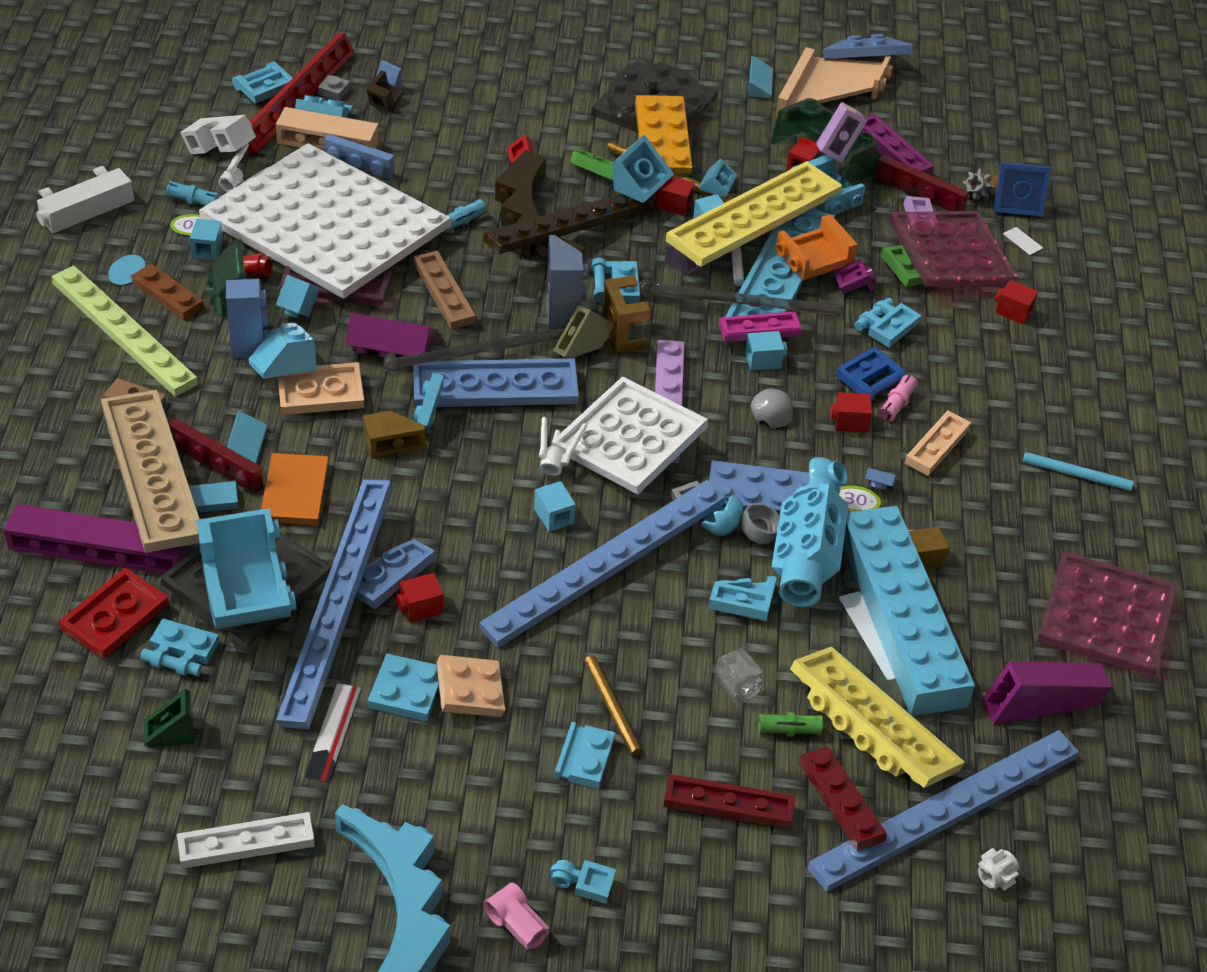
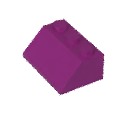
(388, 336)

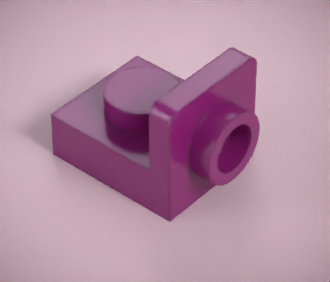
(855, 276)

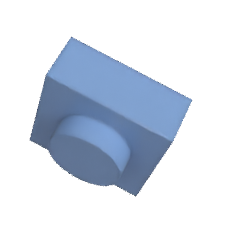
(880, 479)

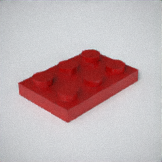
(114, 613)

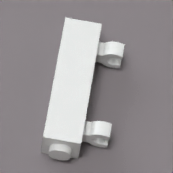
(84, 200)

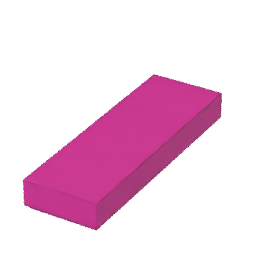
(738, 327)

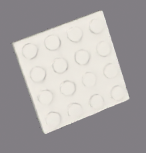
(631, 434)

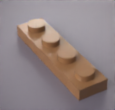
(444, 290)

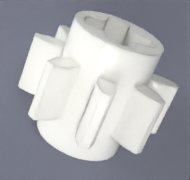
(998, 869)

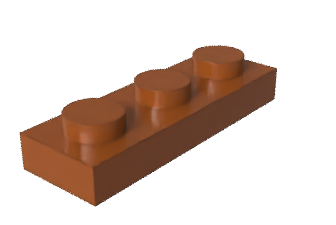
(167, 291)

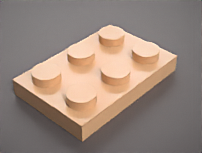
(322, 390)

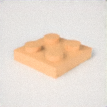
(470, 686)

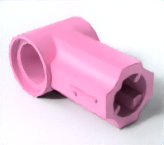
(511, 909)

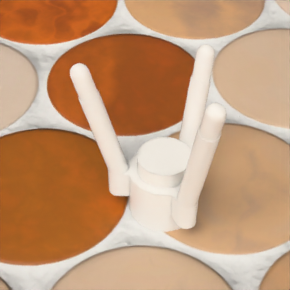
(234, 176)
(552, 457)

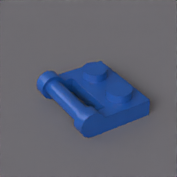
(868, 367)

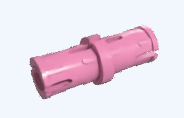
(898, 398)

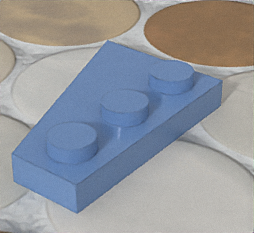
(398, 564)

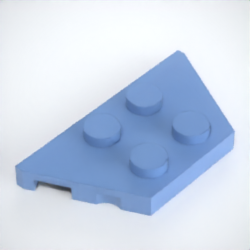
(874, 46)

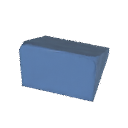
(393, 73)

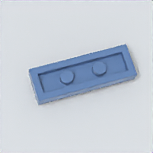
(360, 156)

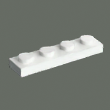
(245, 840)

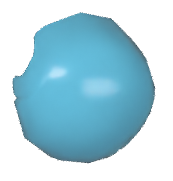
(724, 519)

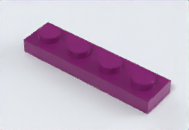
(895, 146)

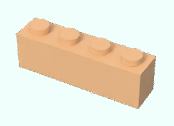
(302, 127)

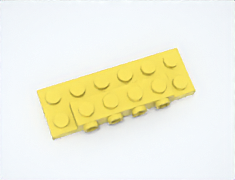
(874, 719)

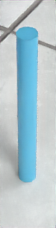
(1078, 471)

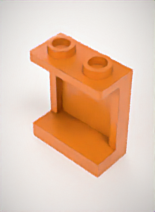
(817, 250)

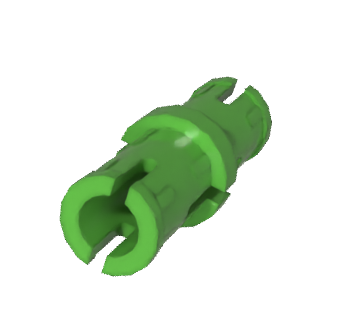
(768, 724)

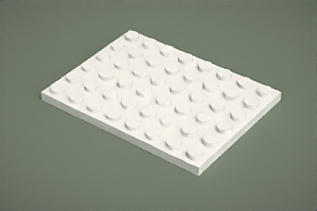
(326, 219)

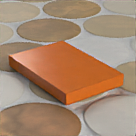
(295, 488)

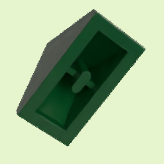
(171, 723)

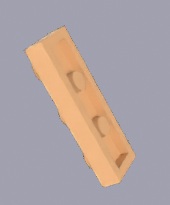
(937, 443)

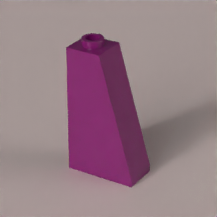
(1045, 689)

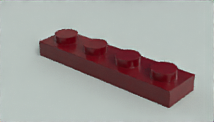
(921, 184)
(216, 456)
(842, 798)
(729, 801)

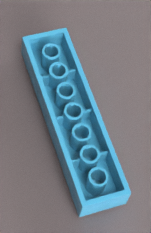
(906, 612)

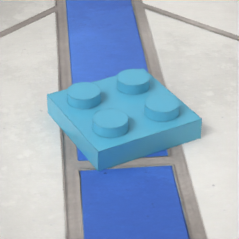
(405, 688)

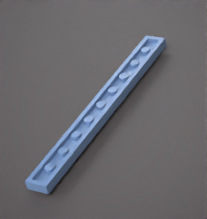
(601, 564)
(334, 605)
(946, 809)

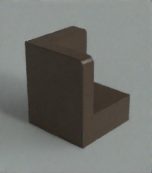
(383, 94)

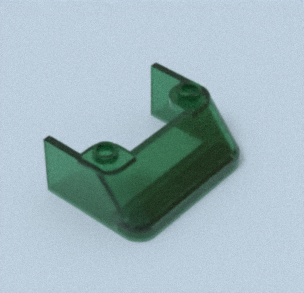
(812, 118)

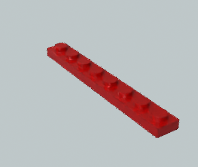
(303, 84)

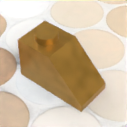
(392, 434)

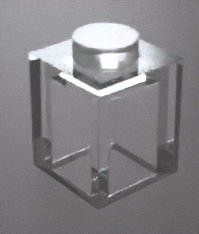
(739, 674)

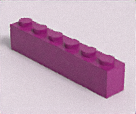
(85, 539)

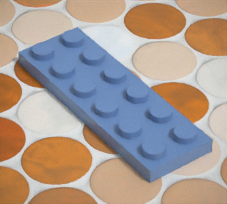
(500, 382)

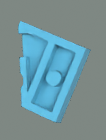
(743, 597)

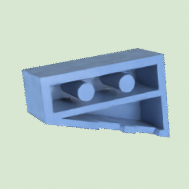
(246, 316)

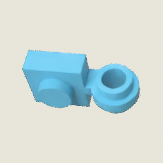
(592, 881)

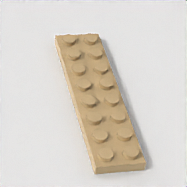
(151, 471)

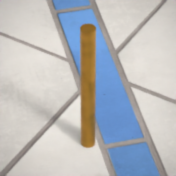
(613, 706)

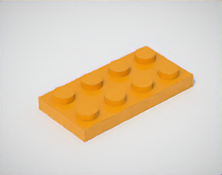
(665, 126)

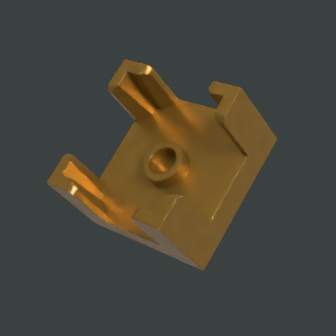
(623, 314)

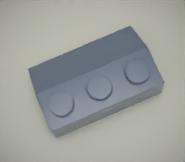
(564, 282)

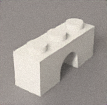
(225, 132)

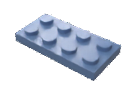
(756, 483)

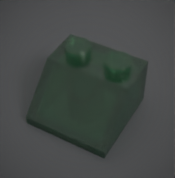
(226, 266)

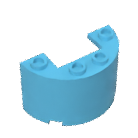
(243, 569)

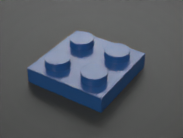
(1021, 189)

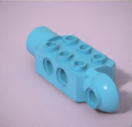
(811, 534)

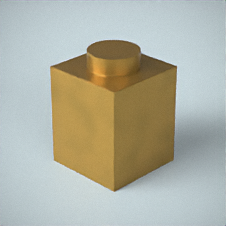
(930, 546)

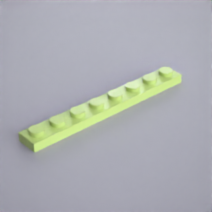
(125, 331)

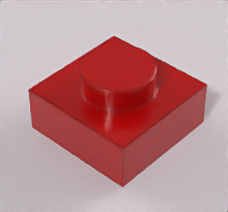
(518, 147)

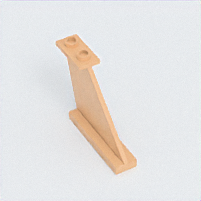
(833, 79)

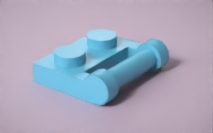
(263, 82)
(616, 269)

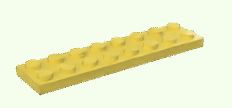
(752, 213)

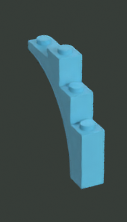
(401, 858)

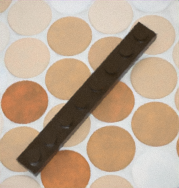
(564, 222)

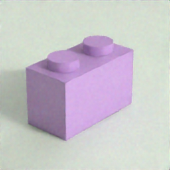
(841, 132)

